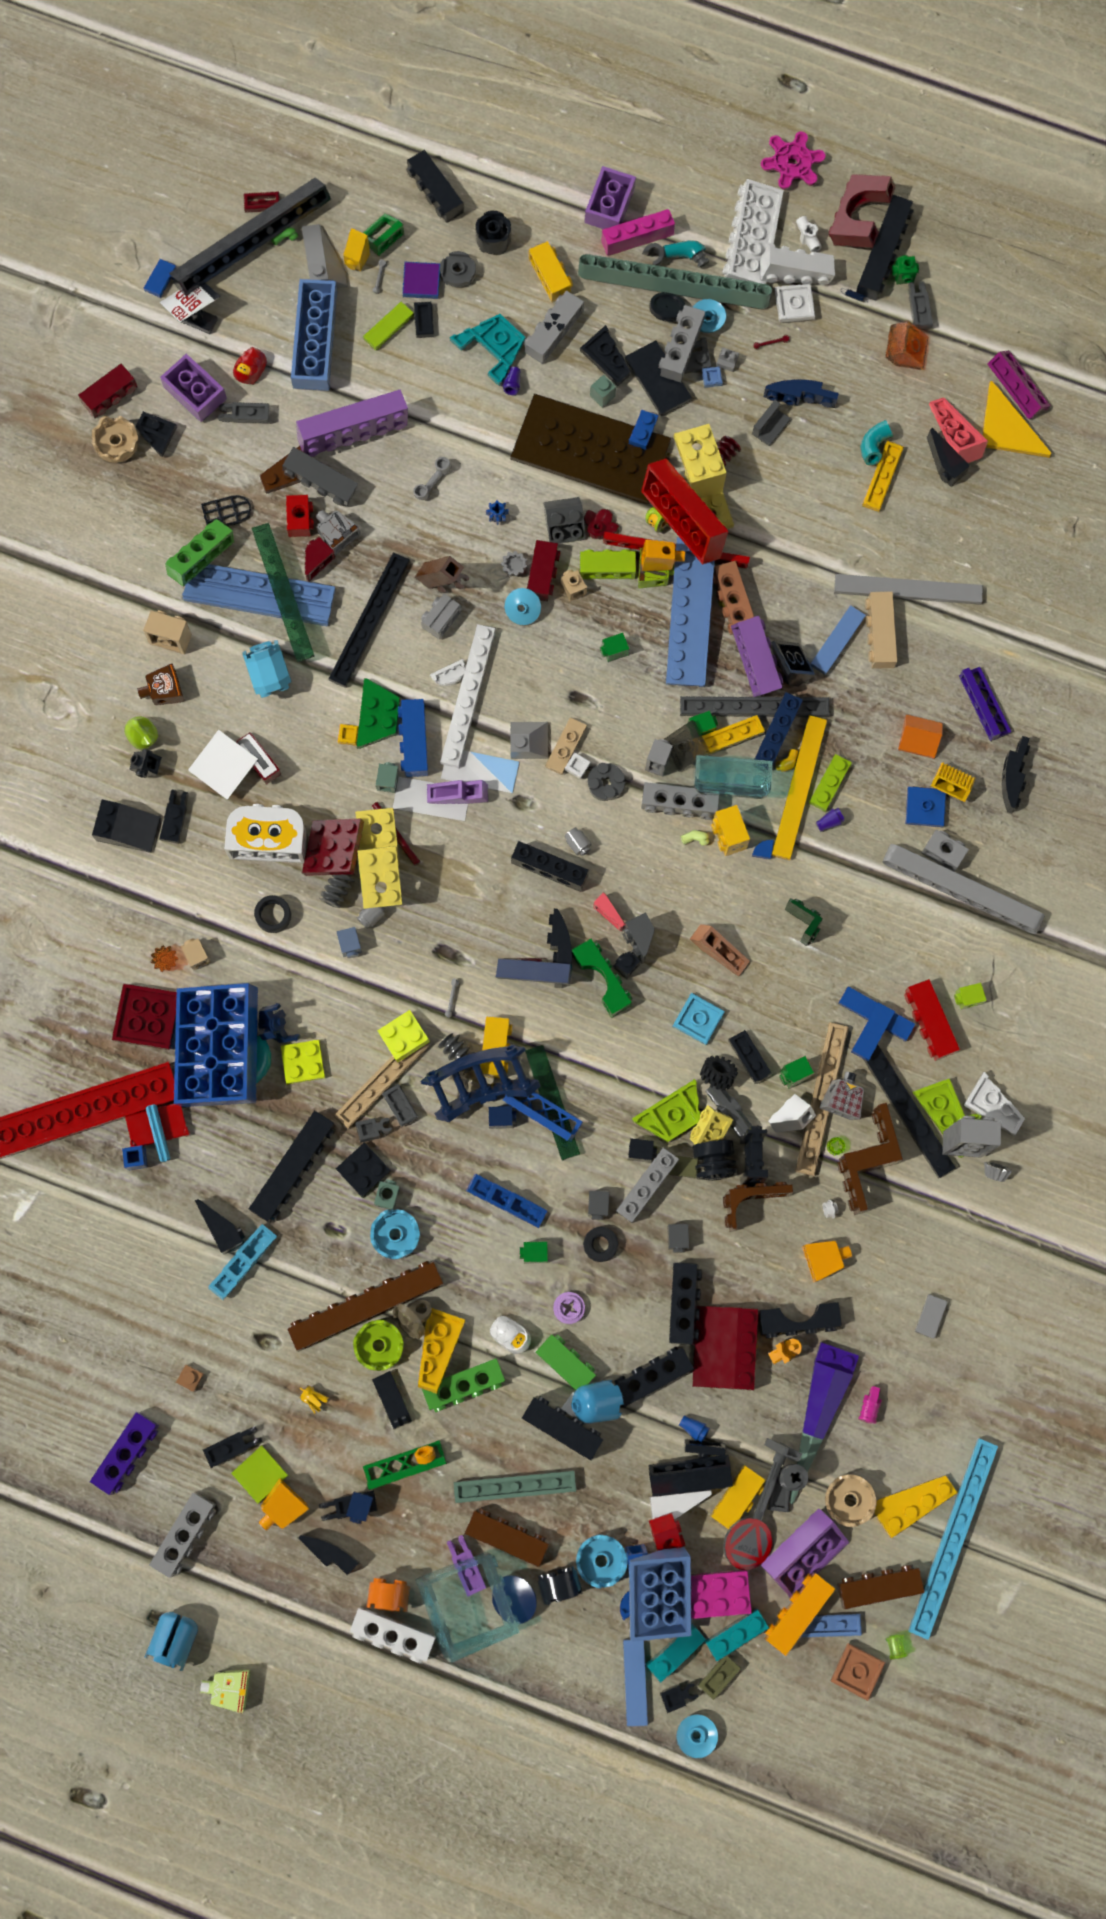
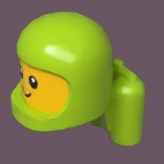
(655, 520)

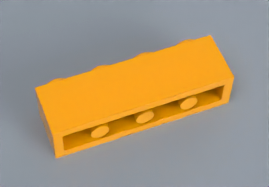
(799, 1613)

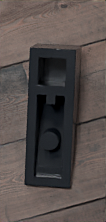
(948, 462)
(223, 1231)

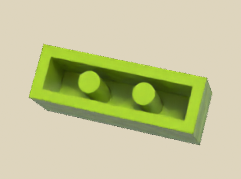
(607, 564)

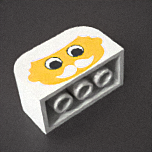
(265, 834)

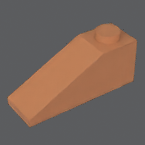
(719, 949)

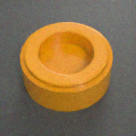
(425, 1455)

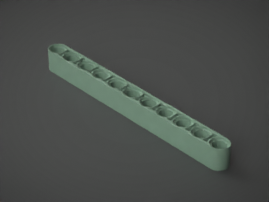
(674, 281)

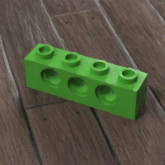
(199, 552)
(490, 1368)

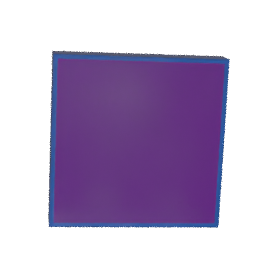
(421, 280)

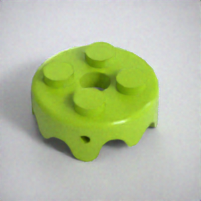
(364, 1342)

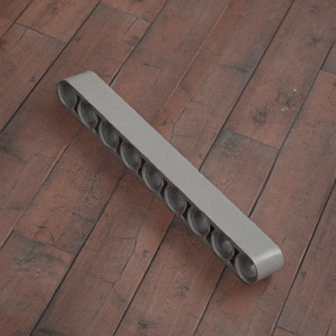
(963, 889)

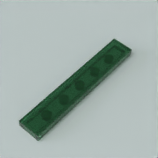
(543, 1073)

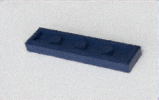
(534, 971)

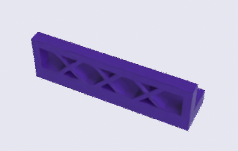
(981, 706)

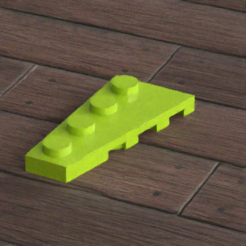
(940, 1104)

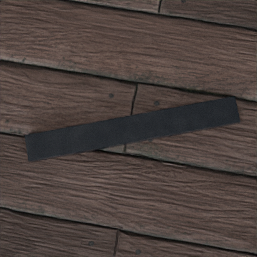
(369, 620)

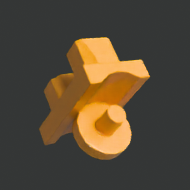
(786, 1350)

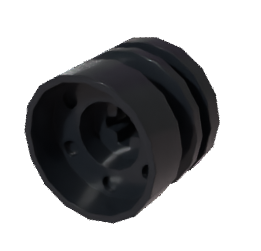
(714, 1160)

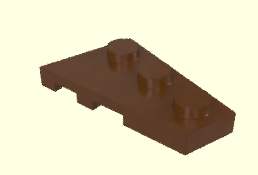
(275, 479)

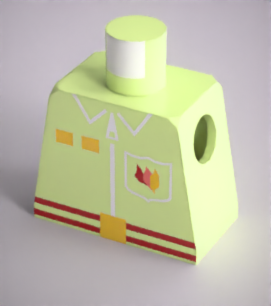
(228, 1689)

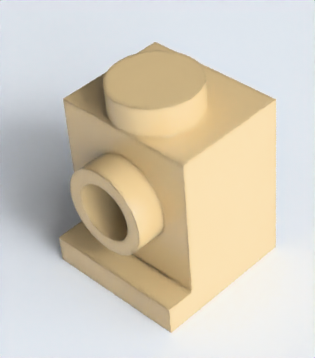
(573, 590)

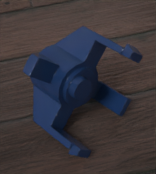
(272, 1025)

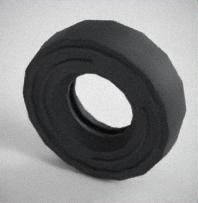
(600, 1232)

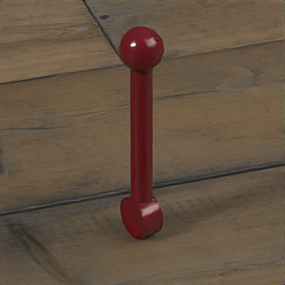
(785, 339)

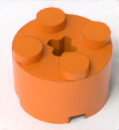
(388, 1596)

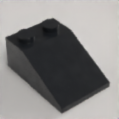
(792, 662)
(125, 826)

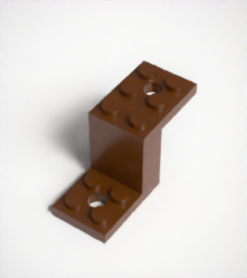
(869, 1159)

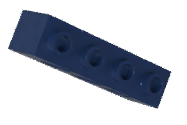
(778, 728)

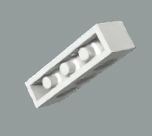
(360, 1631)

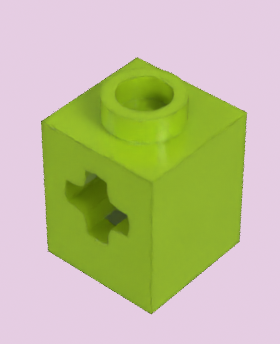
(970, 996)

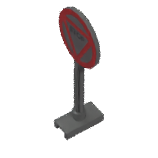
(749, 1538)

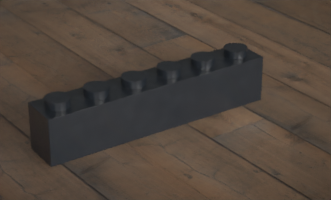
(883, 251)
(292, 1167)

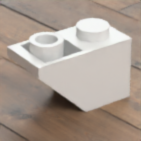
(792, 1115)

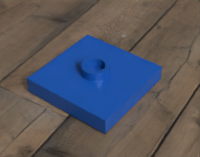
(925, 807)

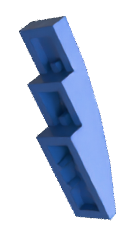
(506, 1200)

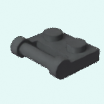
(698, 359)

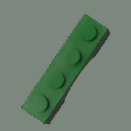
(589, 957)

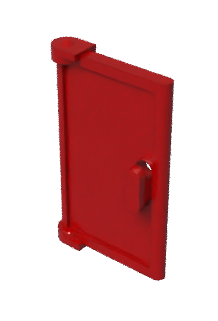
(171, 1120)

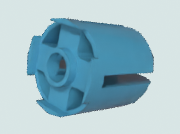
(180, 1645)

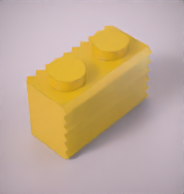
(953, 782)

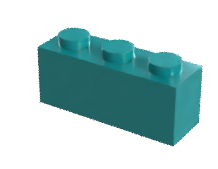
(736, 1634)

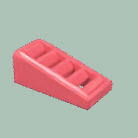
(607, 910)

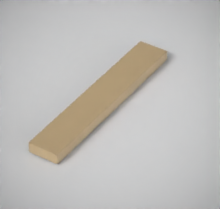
(374, 1087)

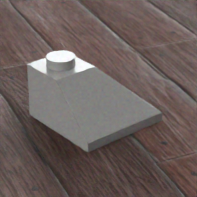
(529, 740)

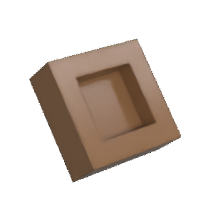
(189, 1378)

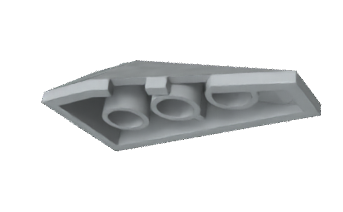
(321, 257)

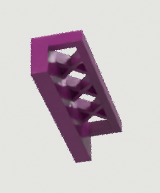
(1018, 384)

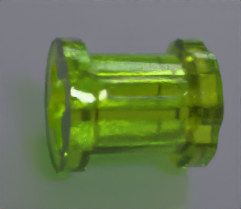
(896, 1646)

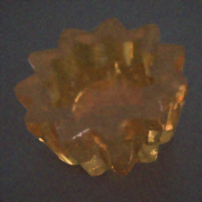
(164, 958)

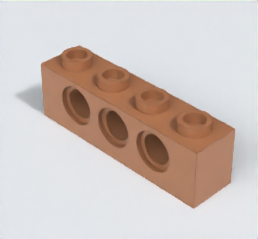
(729, 573)

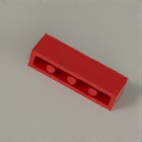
(932, 1020)

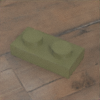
(719, 1676)

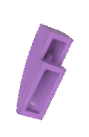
(457, 792)

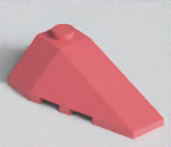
(958, 431)

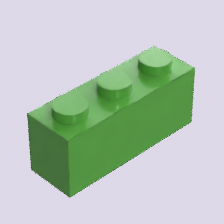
(565, 1362)

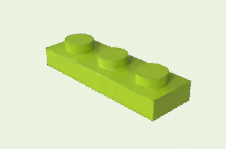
(830, 782)

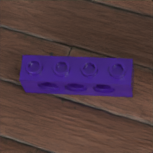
(102, 1477)

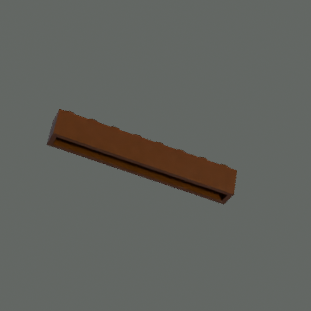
(364, 1307)

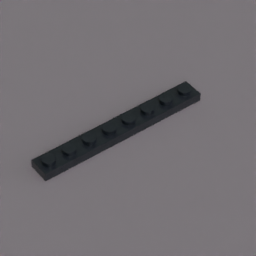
(909, 1113)

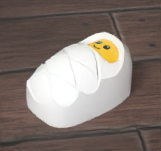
(510, 1335)

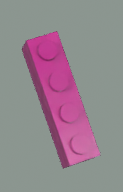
(638, 232)

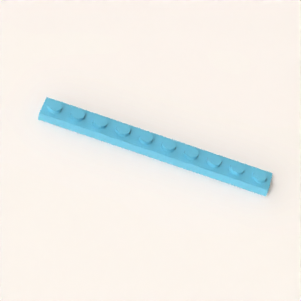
(953, 1539)

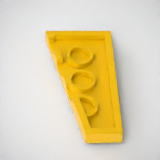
(439, 1343)
(906, 1507)

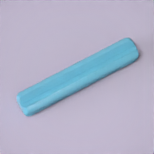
(158, 1134)

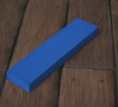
(865, 1006)

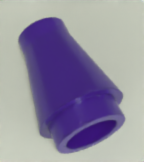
(512, 382)
(830, 820)

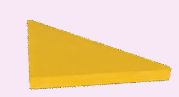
(1007, 429)

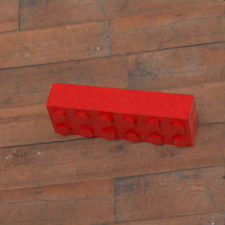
(684, 511)

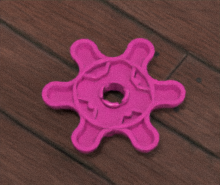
(793, 150)

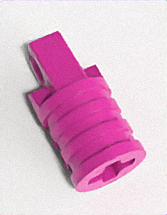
(870, 1406)

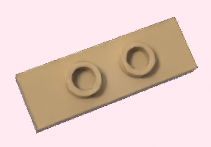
(566, 746)

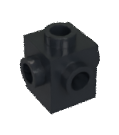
(145, 763)

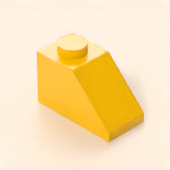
(356, 250)

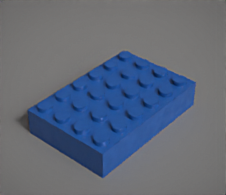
(216, 1045)

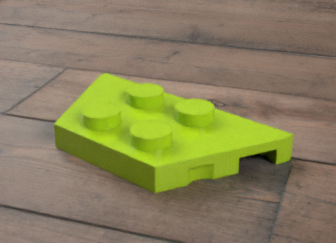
(672, 1114)

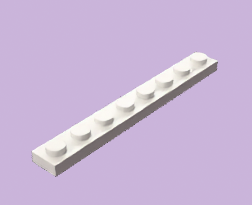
(468, 696)

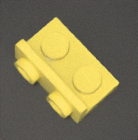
(711, 1126)

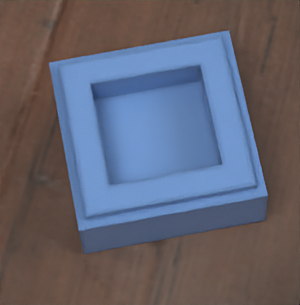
(712, 377)

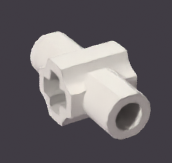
(808, 234)

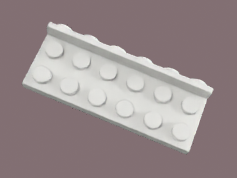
(753, 230)

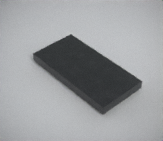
(663, 392)

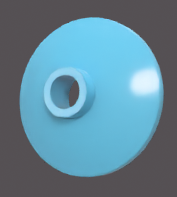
(715, 312)
(529, 600)
(708, 1736)

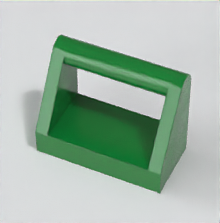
(388, 238)

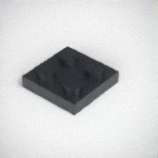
(363, 1169)

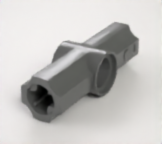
(730, 1107)

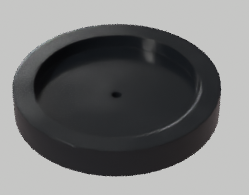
(666, 306)

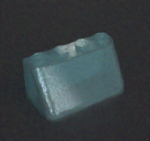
(732, 777)

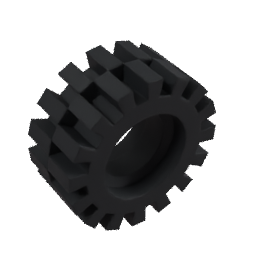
(718, 1072)

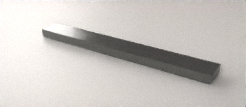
(749, 706)

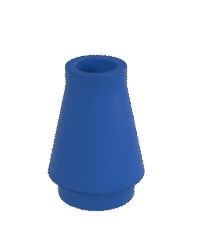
(696, 1429)

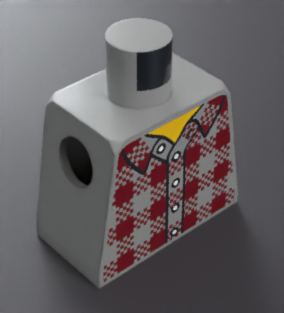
(844, 1098)

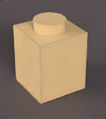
(195, 953)

